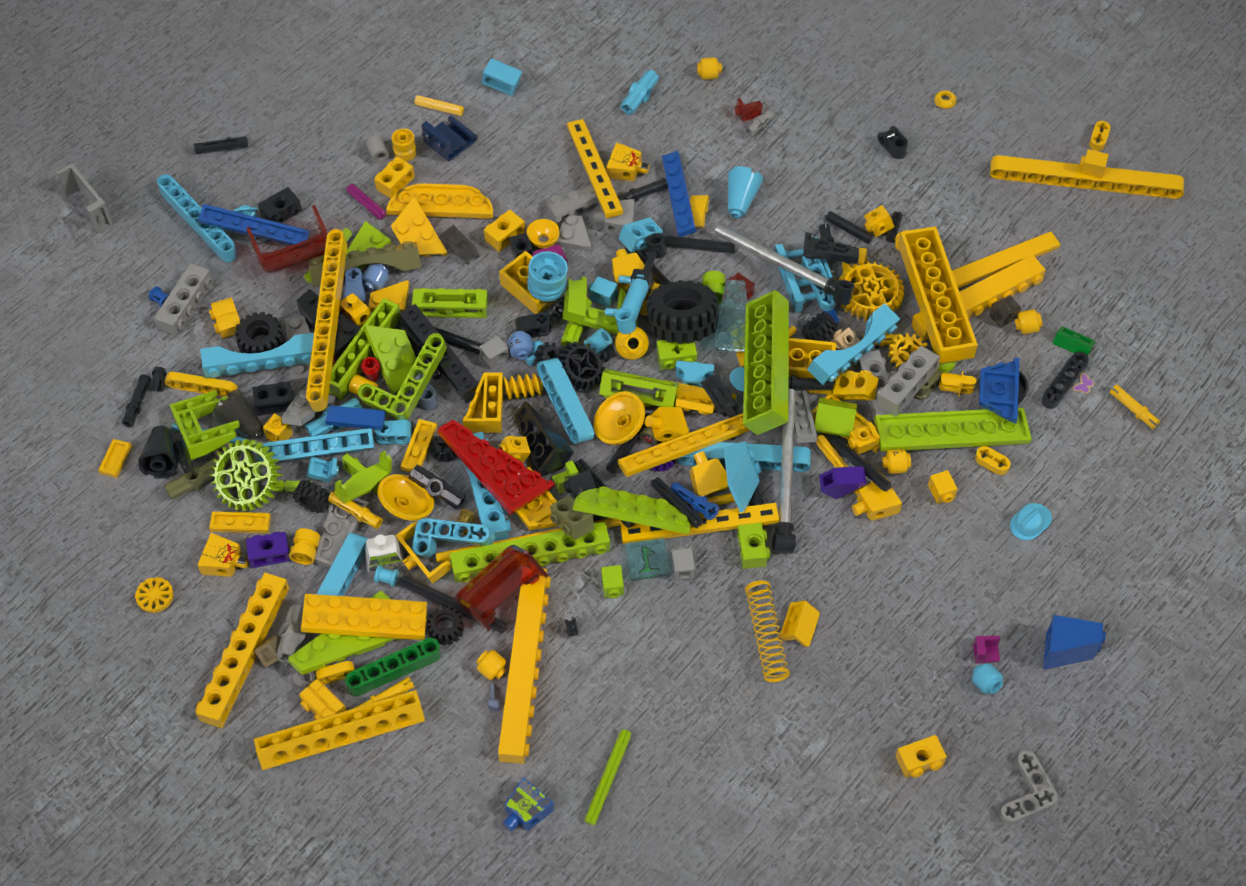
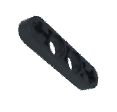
(1065, 380)

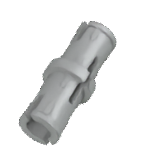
(759, 122)

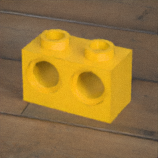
(394, 177)
(856, 386)

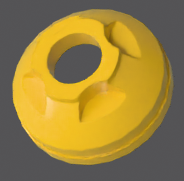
(541, 228)
(623, 349)

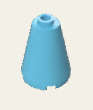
(742, 189)

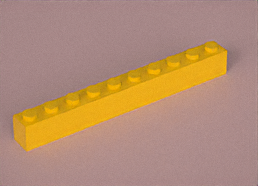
(523, 672)

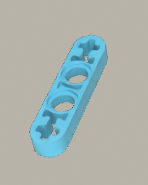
(820, 295)

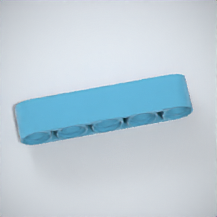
(565, 400)
(344, 566)

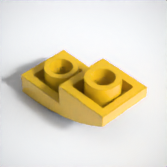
(699, 207)

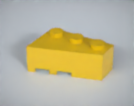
(486, 408)

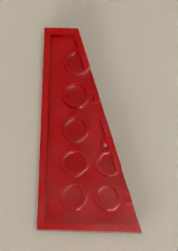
(497, 470)

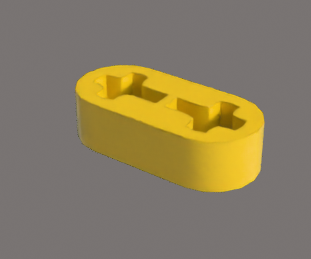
(1098, 135)
(992, 460)
(334, 672)

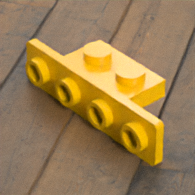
(694, 398)

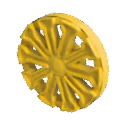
(154, 595)

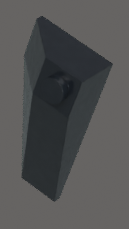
(546, 445)

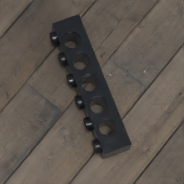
(450, 364)

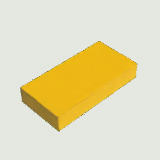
(115, 458)

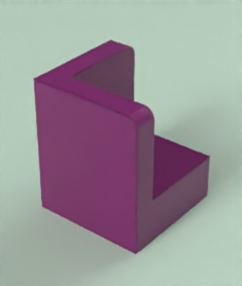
(986, 649)

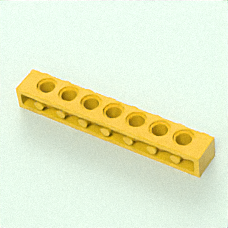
(218, 713)
(339, 730)

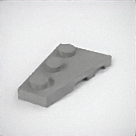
(300, 411)

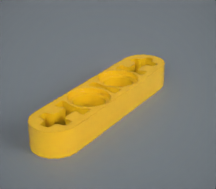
(199, 384)

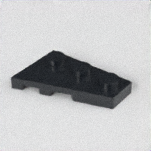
(823, 249)

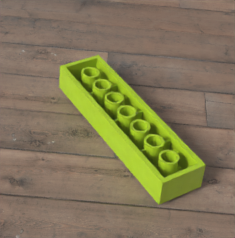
(766, 363)

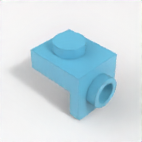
(322, 469)

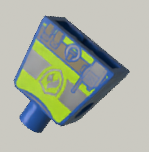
(526, 806)

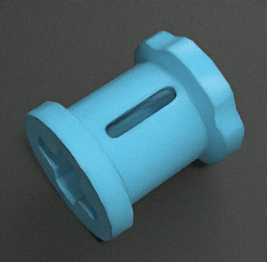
(386, 576)

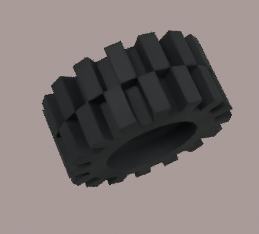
(820, 327)
(311, 496)
(445, 614)

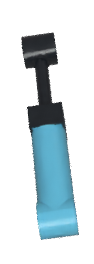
(641, 283)

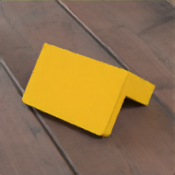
(800, 623)

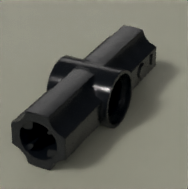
(427, 480)

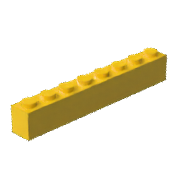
(992, 289)

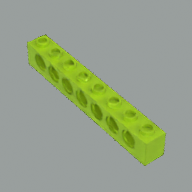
(538, 544)

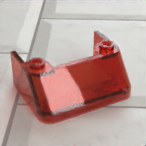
(292, 254)
(497, 582)

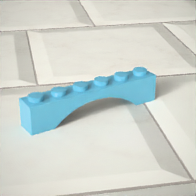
(220, 361)
(831, 362)

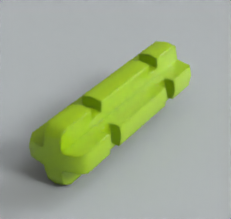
(288, 486)

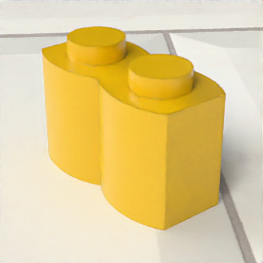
(226, 317)

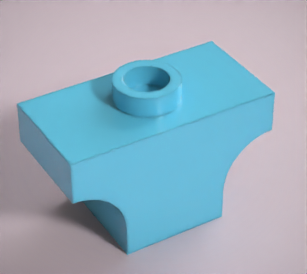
(693, 372)

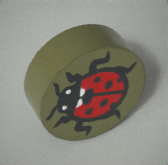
(647, 436)

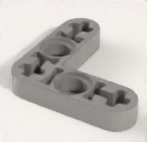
(1038, 791)

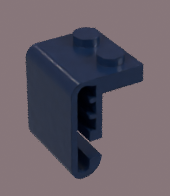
(448, 139)

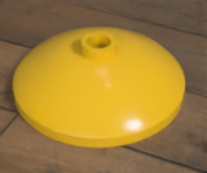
(619, 418)
(405, 498)

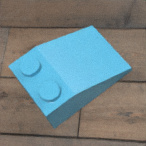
(741, 473)

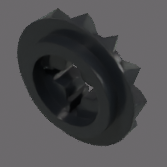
(557, 312)
(436, 451)

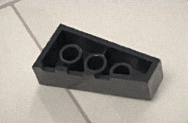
(346, 328)

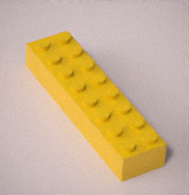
(937, 295)

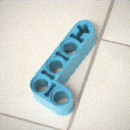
(454, 535)

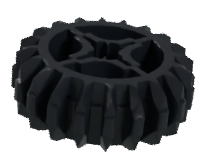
(589, 362)

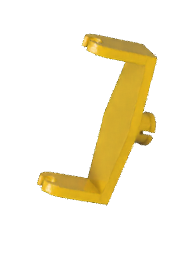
(412, 560)

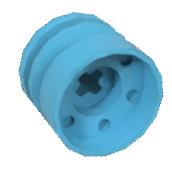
(547, 276)

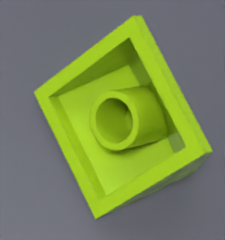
(835, 417)

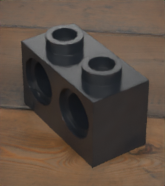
(274, 400)

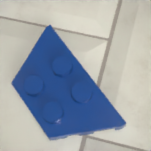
(1000, 389)

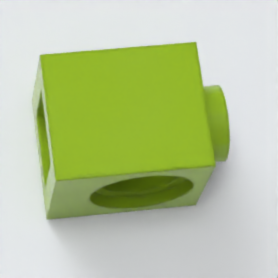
(612, 581)

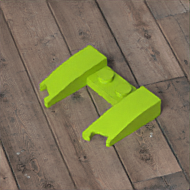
(577, 311)
(197, 441)

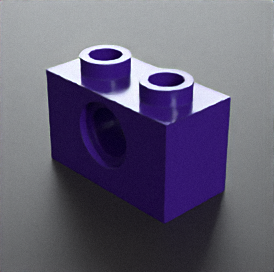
(277, 554)

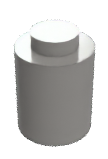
(377, 149)

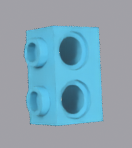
(635, 234)

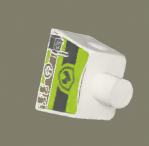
(383, 551)

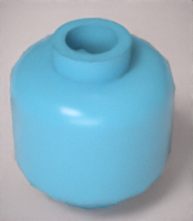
(987, 678)

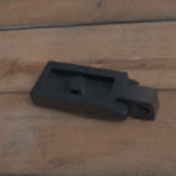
(720, 395)

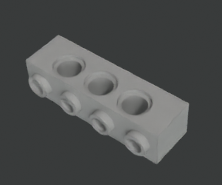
(183, 299)
(875, 363)
(907, 380)

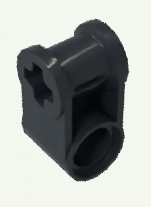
(893, 142)
(533, 325)

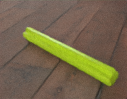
(607, 777)

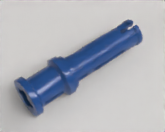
(699, 503)

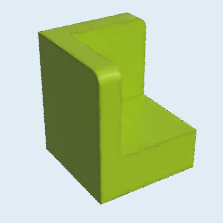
(559, 478)

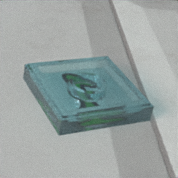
(647, 559)

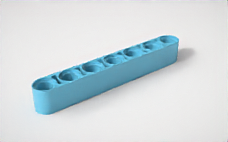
(190, 212)
(767, 456)

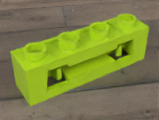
(451, 302)
(669, 394)

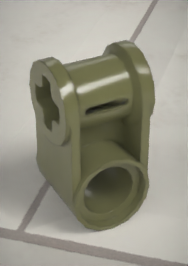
(932, 382)

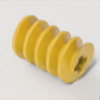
(523, 386)

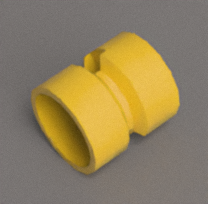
(404, 144)
(305, 546)

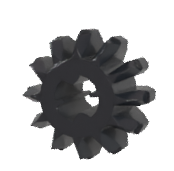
(546, 352)

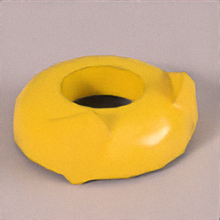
(945, 103)

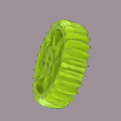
(240, 469)

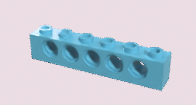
(321, 445)
(488, 512)

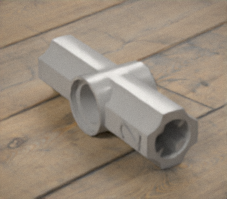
(291, 633)

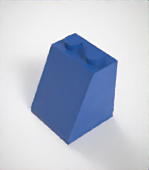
(1071, 641)

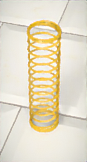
(771, 670)

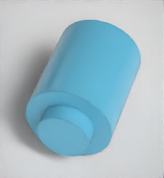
(599, 340)

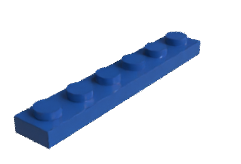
(679, 194)
(260, 227)

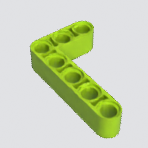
(409, 383)

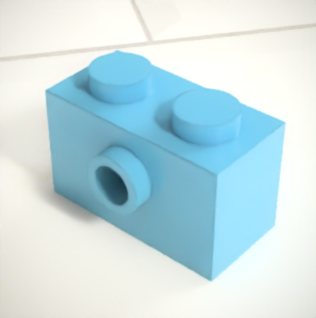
(501, 77)

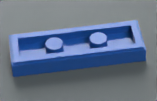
(355, 417)

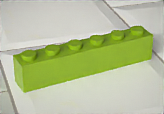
(350, 362)

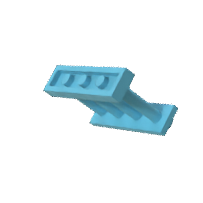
(792, 284)

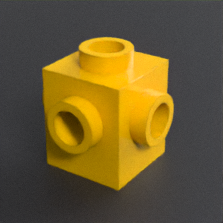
(878, 221)
(516, 447)

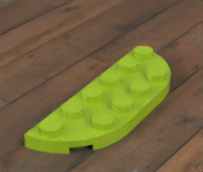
(632, 508)

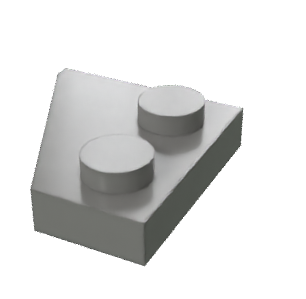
(574, 233)

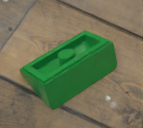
(1073, 341)

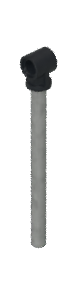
(841, 290)
(783, 539)

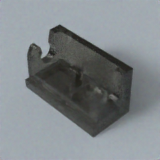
(459, 244)

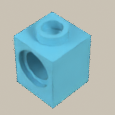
(603, 291)

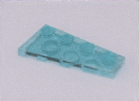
(731, 321)

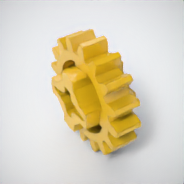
(909, 344)

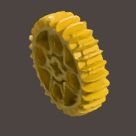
(868, 287)

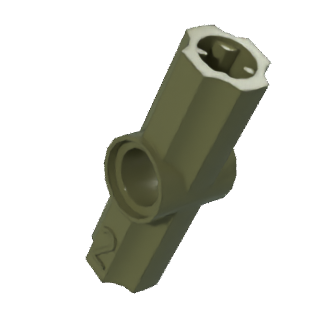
(184, 483)

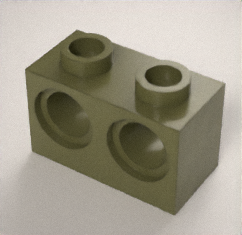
(571, 521)

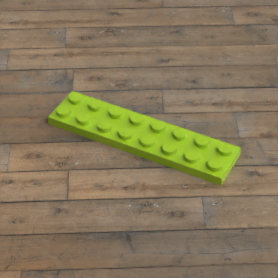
(950, 430)

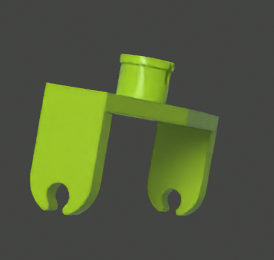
(365, 480)

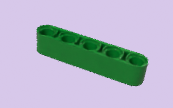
(388, 675)

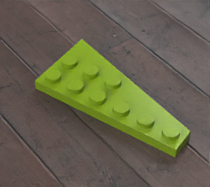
(334, 647)

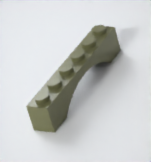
(400, 256)

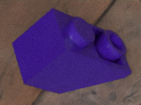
(842, 481)

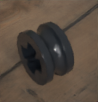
(571, 627)

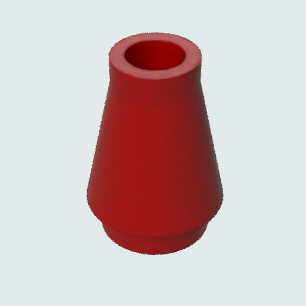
(370, 367)

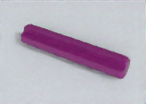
(366, 201)

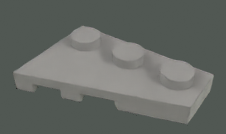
(568, 203)

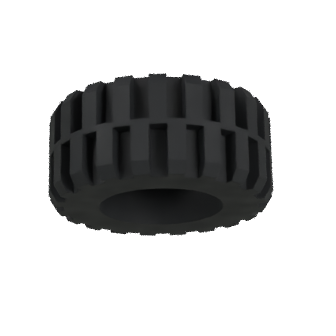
(682, 311)

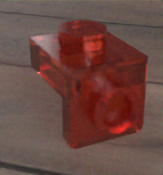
(748, 111)

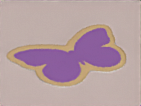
(1085, 384)

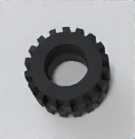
(259, 325)

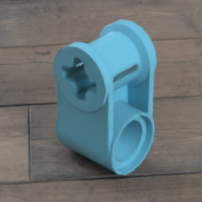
(394, 432)

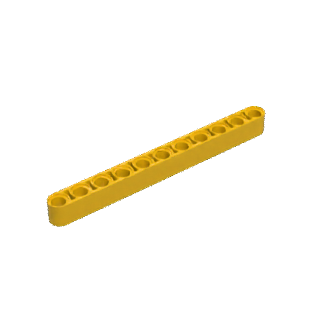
(1070, 176)
(326, 320)

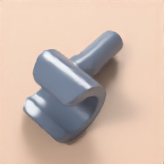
(494, 704)

